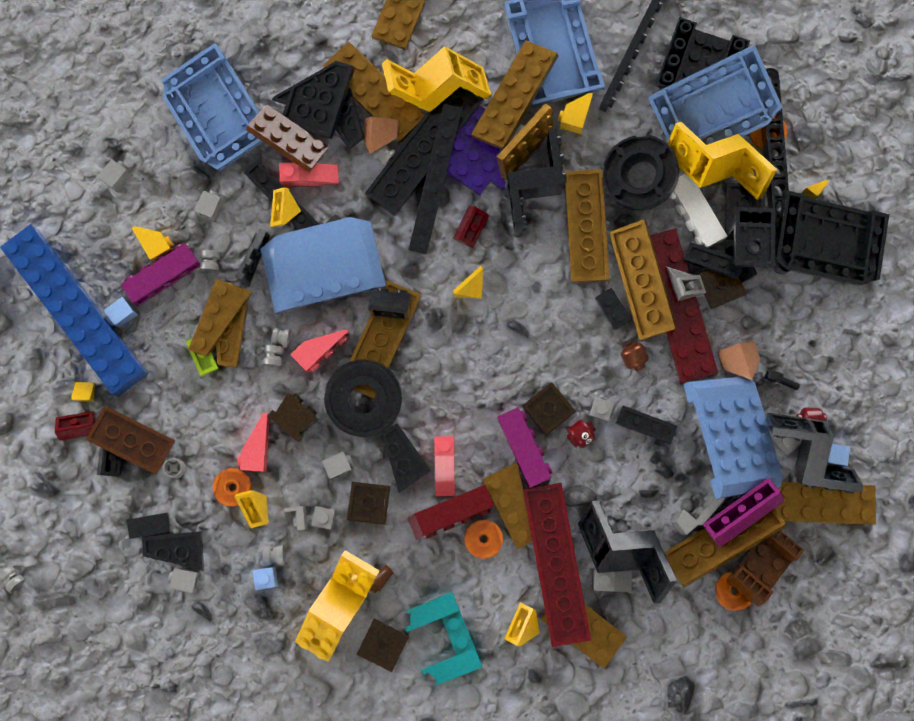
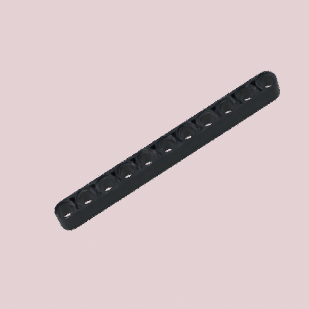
(777, 161)

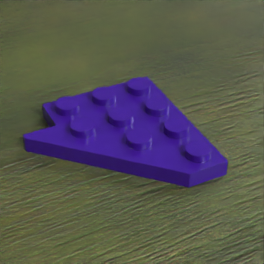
(473, 160)

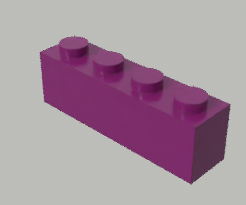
(160, 274)
(524, 448)
(744, 512)

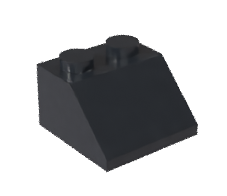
(390, 304)

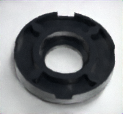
(633, 151)
(364, 373)

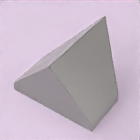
(685, 284)

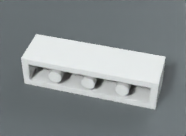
(697, 213)

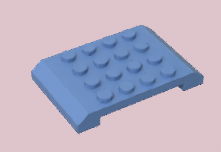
(560, 28)
(734, 434)

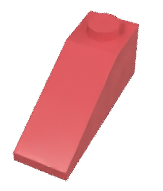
(294, 176)
(255, 451)
(444, 466)

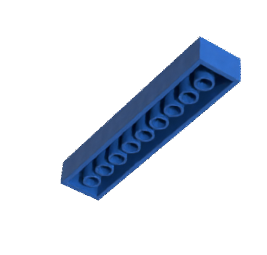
(74, 310)

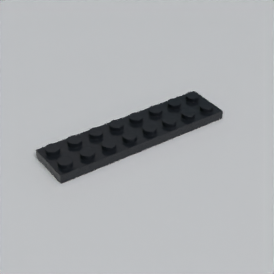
(412, 159)

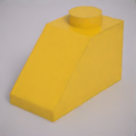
(575, 114)
(153, 242)

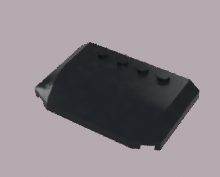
(830, 239)

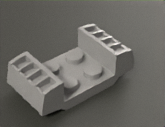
(684, 522)

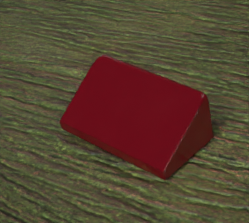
(471, 226)
(74, 425)

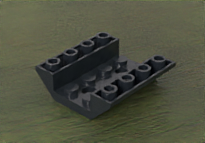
(685, 55)

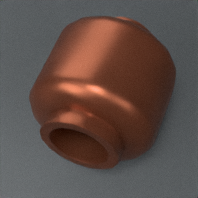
(634, 355)

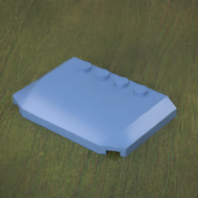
(720, 100)
(212, 107)
(322, 263)

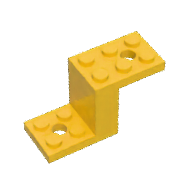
(436, 79)
(721, 160)
(336, 606)

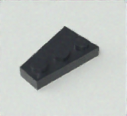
(349, 124)
(250, 263)
(404, 458)
(178, 548)

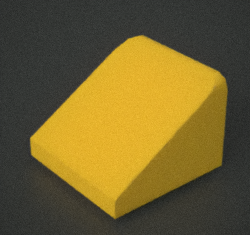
(814, 190)
(83, 391)

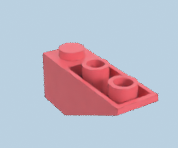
(315, 350)

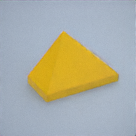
(283, 207)
(471, 286)
(253, 507)
(523, 626)

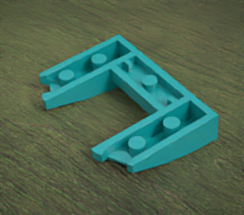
(466, 656)

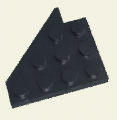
(318, 99)

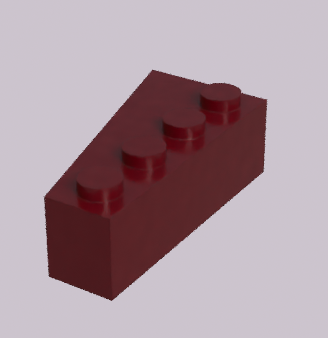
(450, 512)

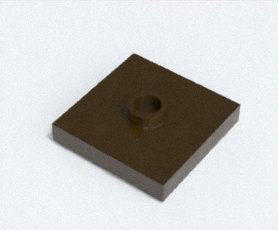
(721, 288)
(548, 408)
(368, 503)
(383, 645)

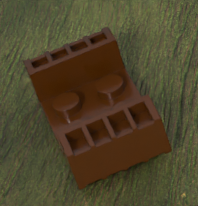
(764, 566)

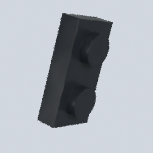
(613, 309)

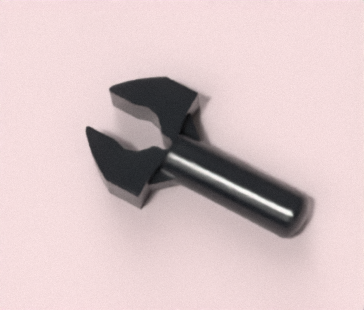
(774, 376)

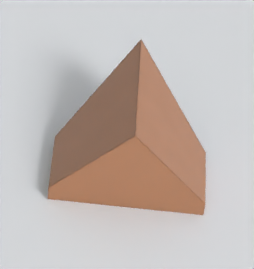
(379, 132)
(740, 359)

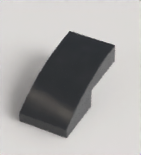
(148, 525)

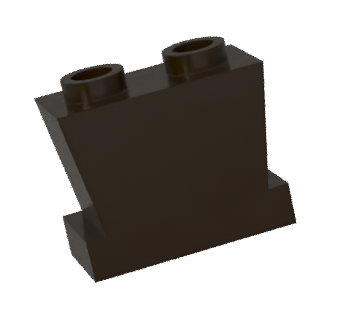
(294, 416)

